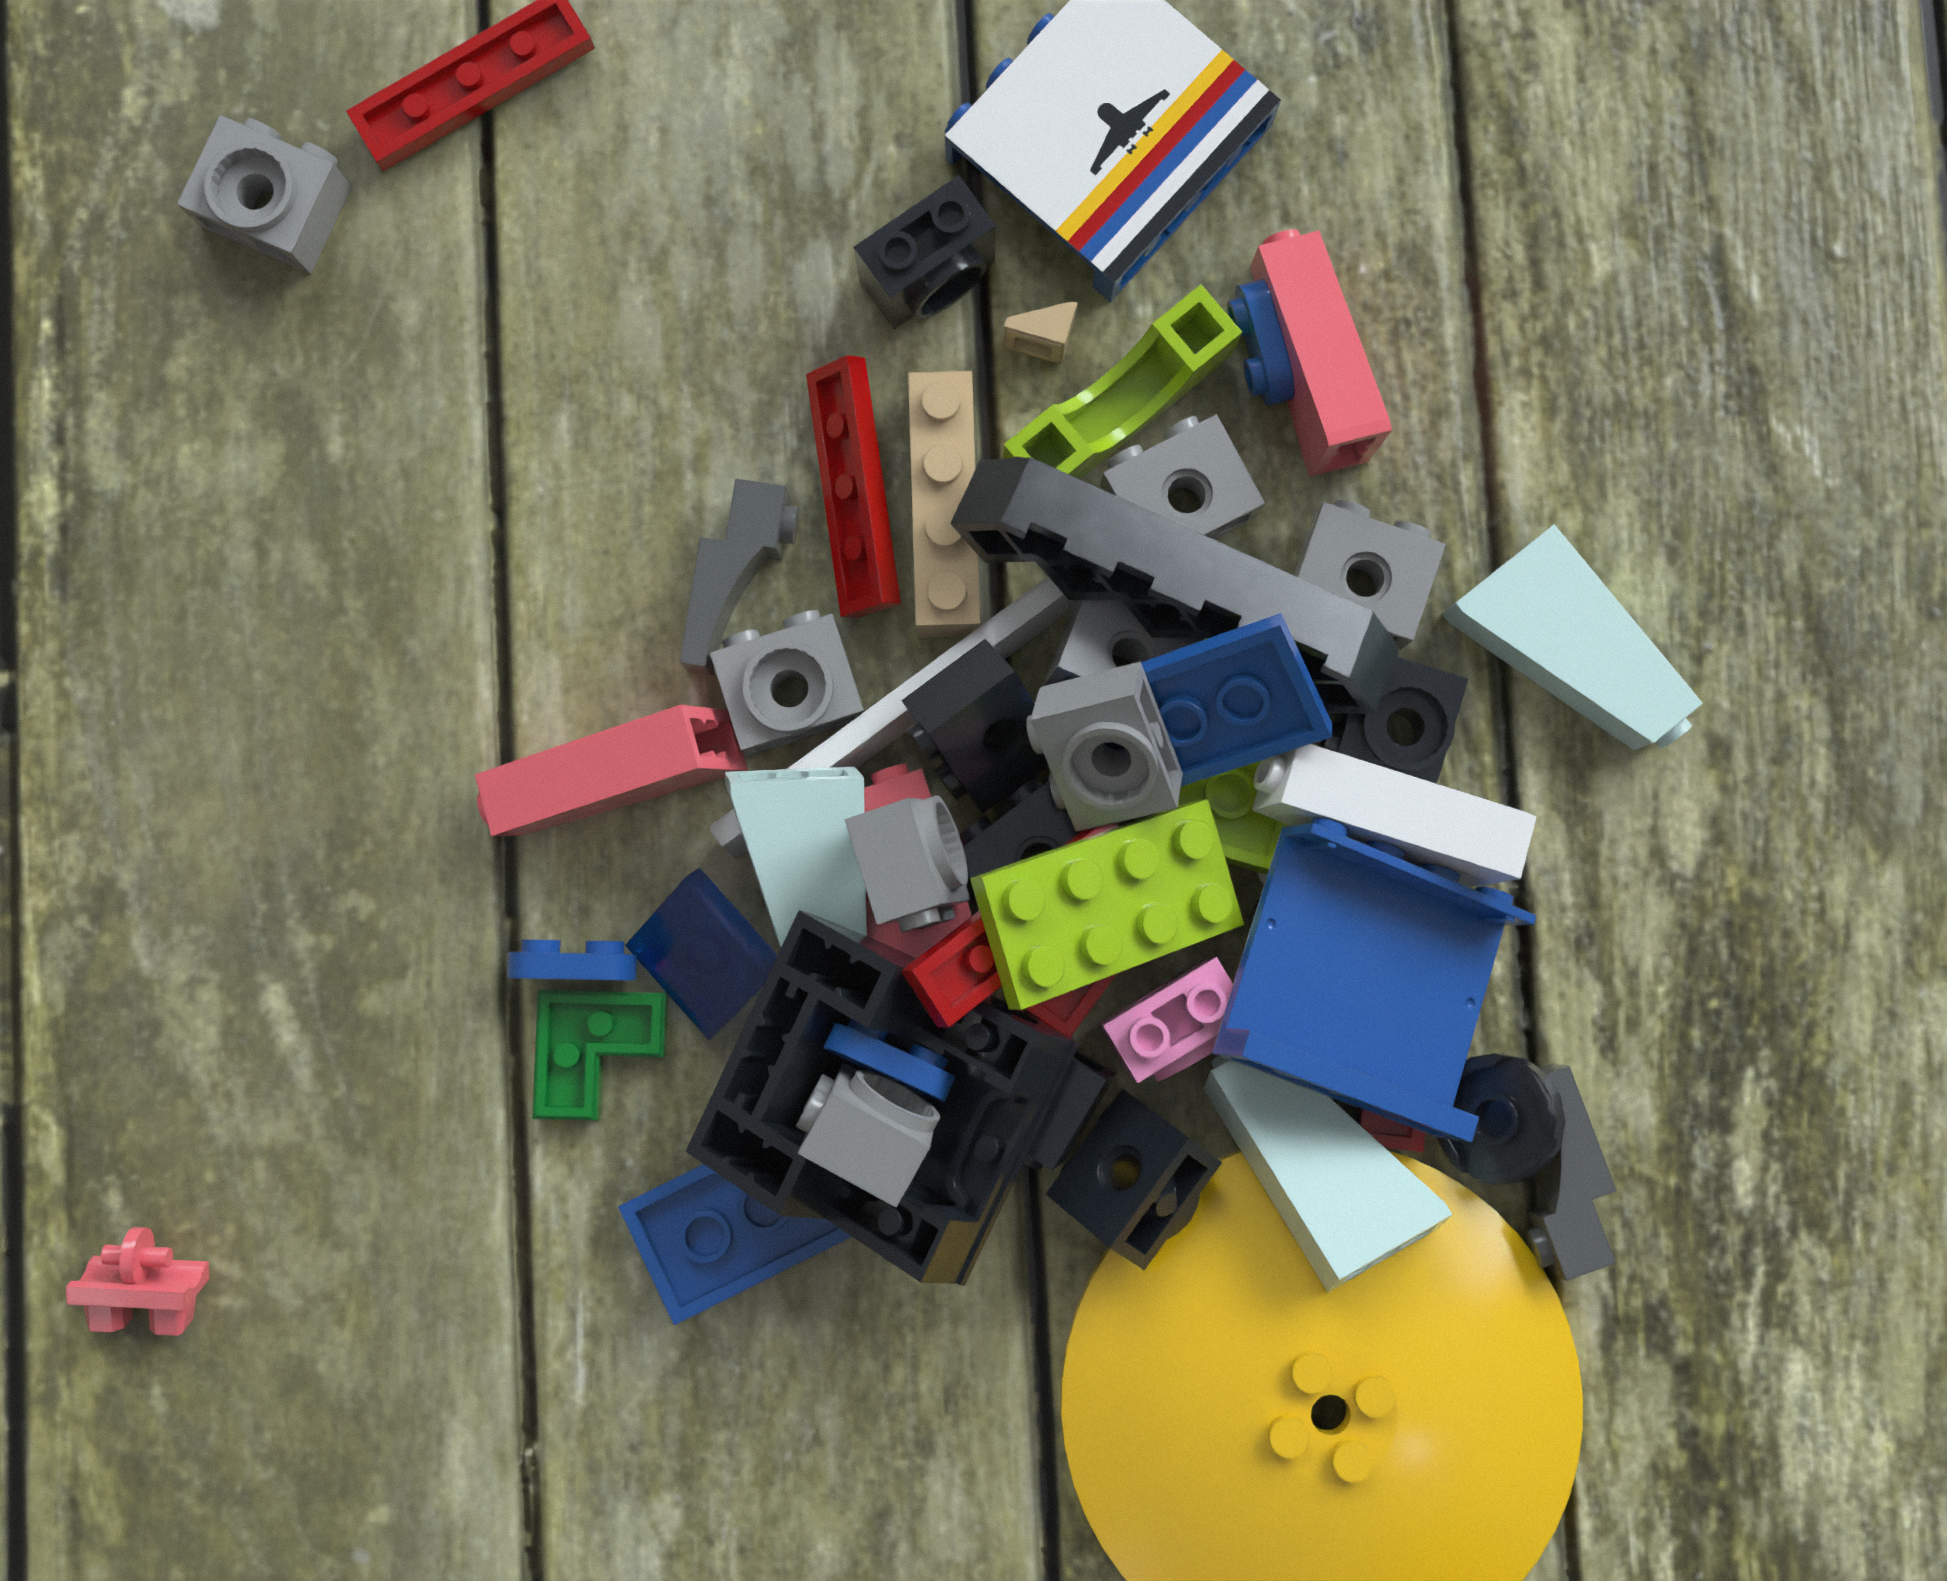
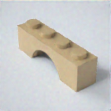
(940, 472)

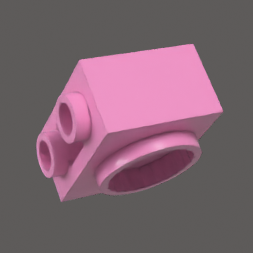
(1170, 1023)

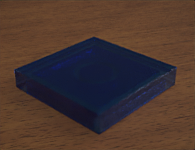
(703, 953)

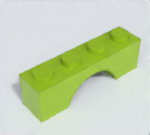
(1151, 377)

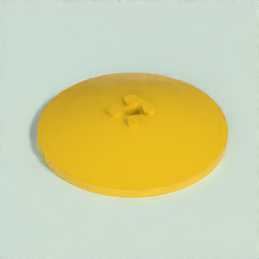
(1203, 1376)

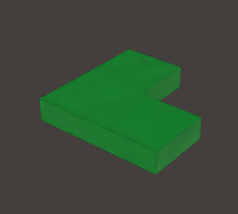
(574, 1036)

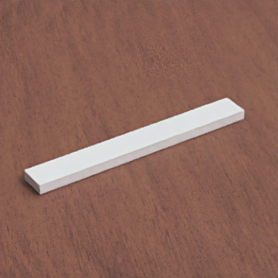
(889, 716)

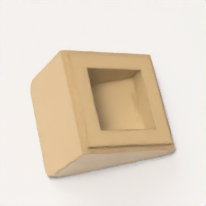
(1041, 332)

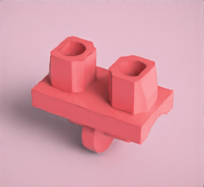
(138, 1278)

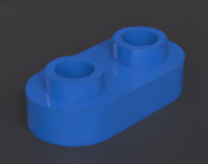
(1268, 366)
(544, 961)
(918, 1069)

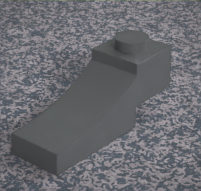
(755, 533)
(1565, 1222)

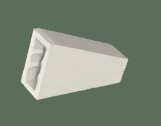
(1379, 804)

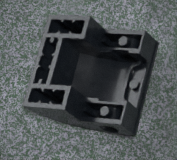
(1001, 1092)

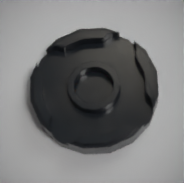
(1517, 1121)

